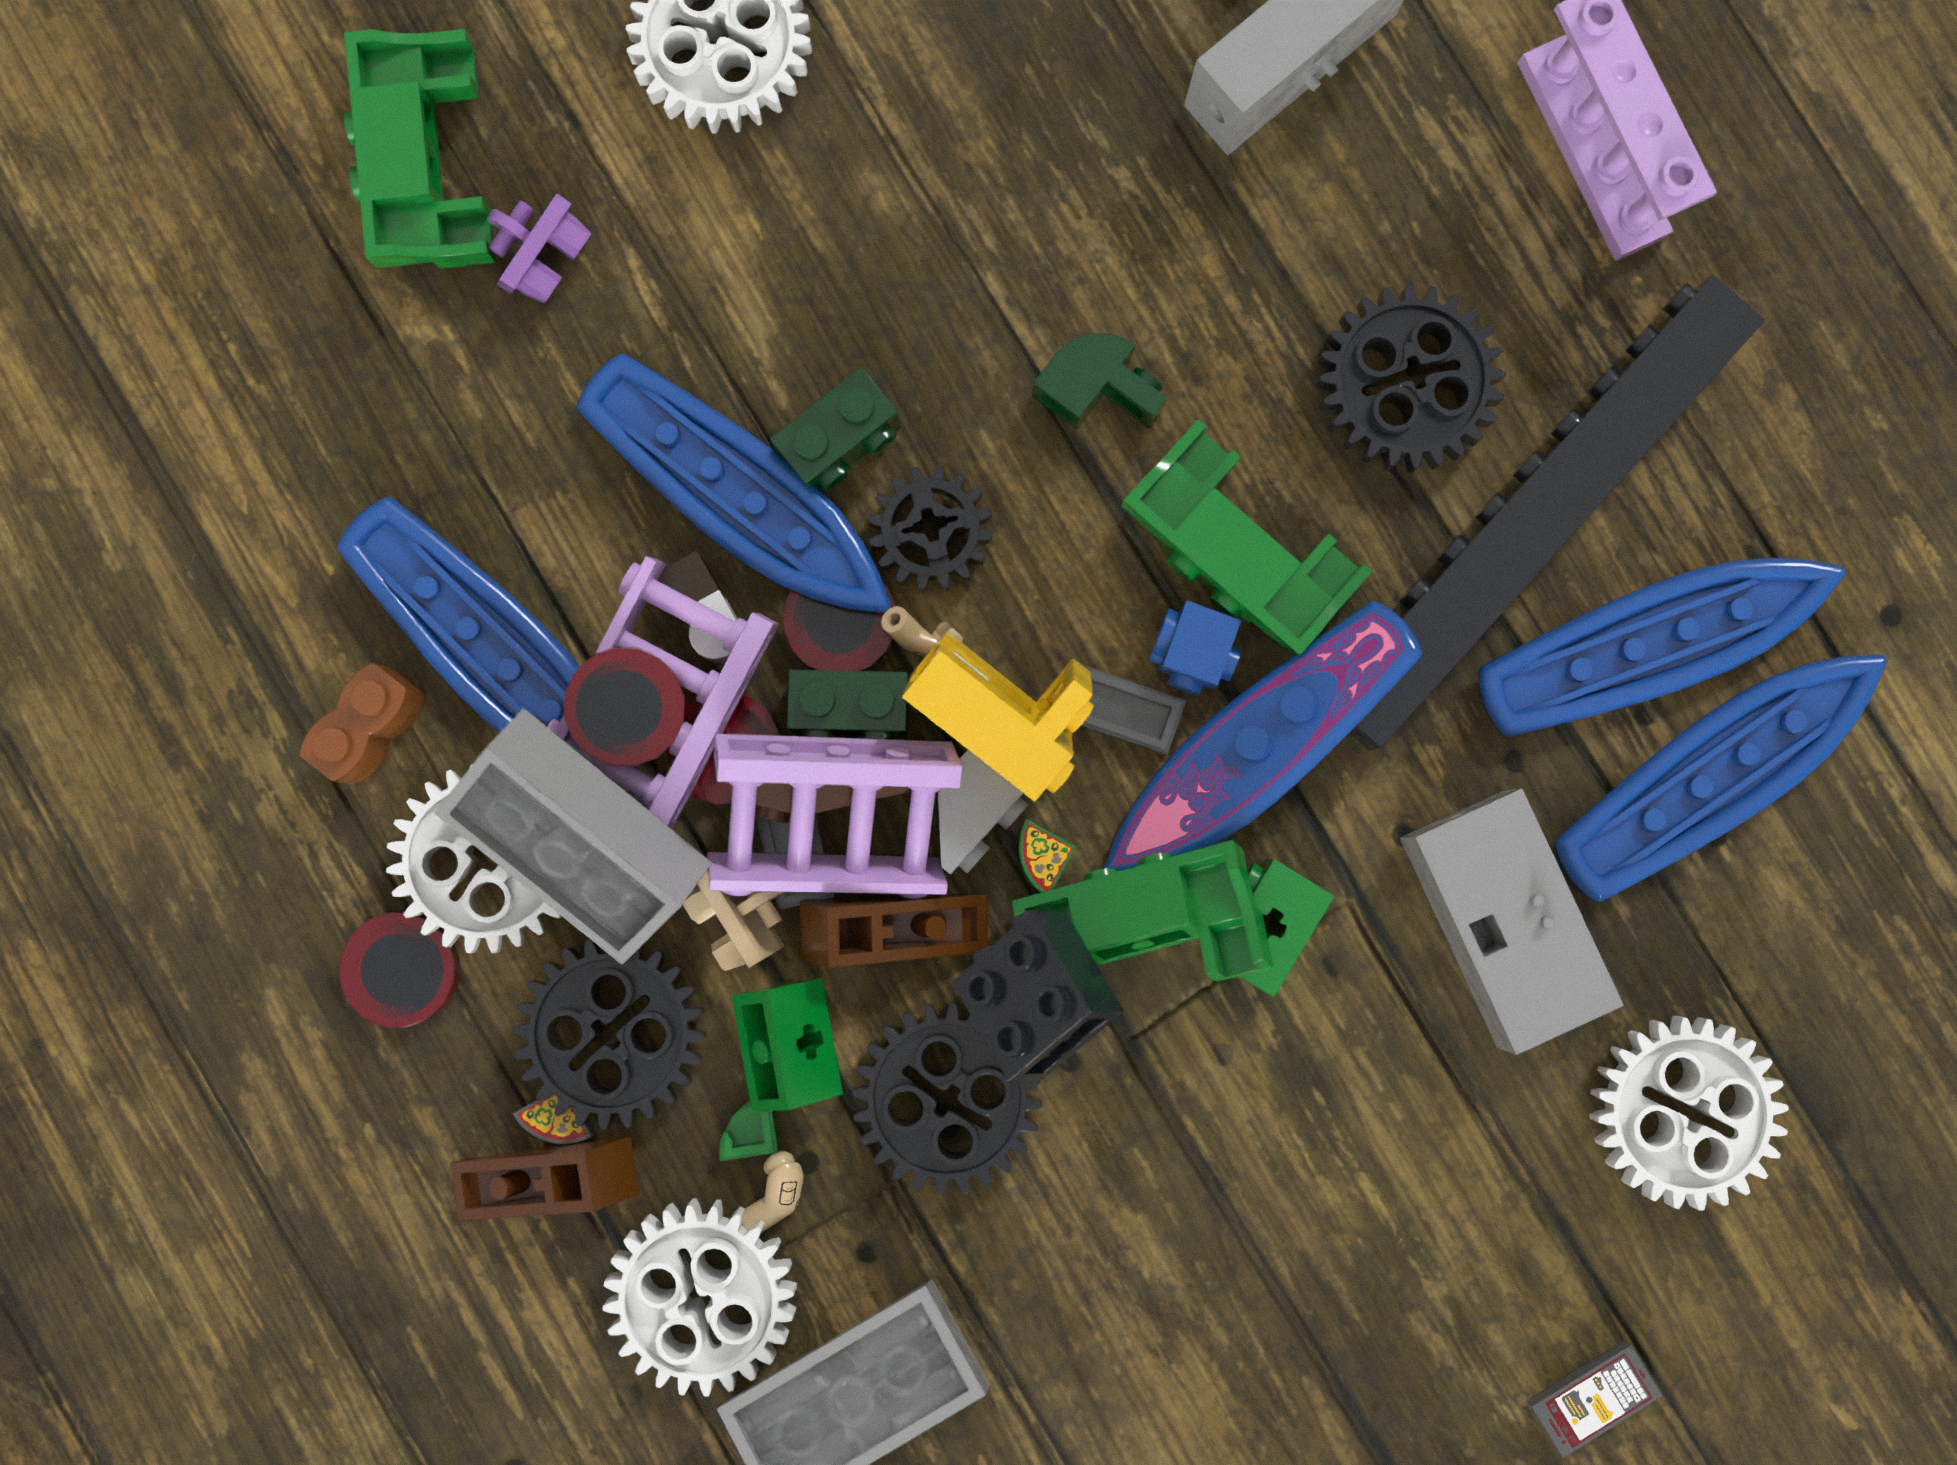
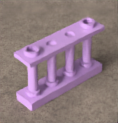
(1615, 125)
(715, 690)
(806, 766)

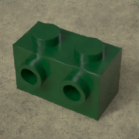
(838, 432)
(847, 703)

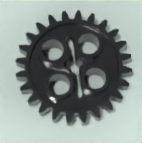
(1426, 425)
(644, 1070)
(916, 1141)

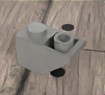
(973, 810)

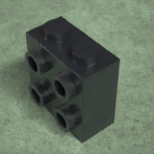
(1036, 995)

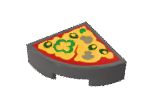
(541, 1122)

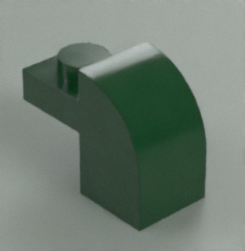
(1094, 368)

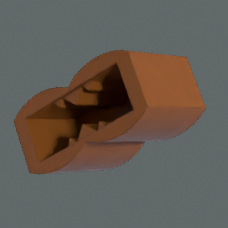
(357, 736)

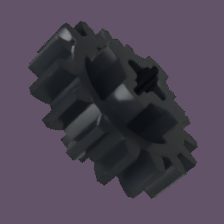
(957, 523)

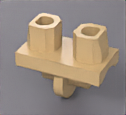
(746, 920)

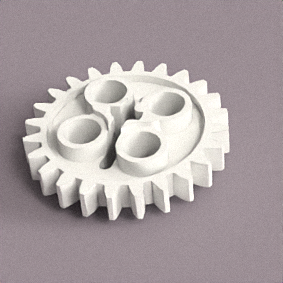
(700, 82)
(432, 896)
(1709, 1065)
(650, 1310)

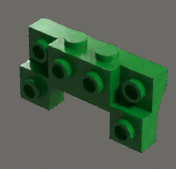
(397, 148)
(1234, 555)
(1168, 904)

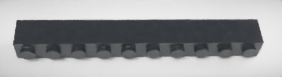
(1562, 489)

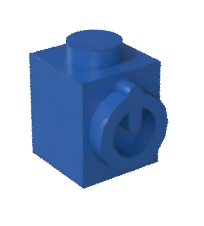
(1196, 647)

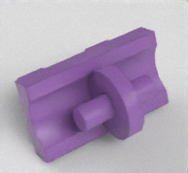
(554, 226)

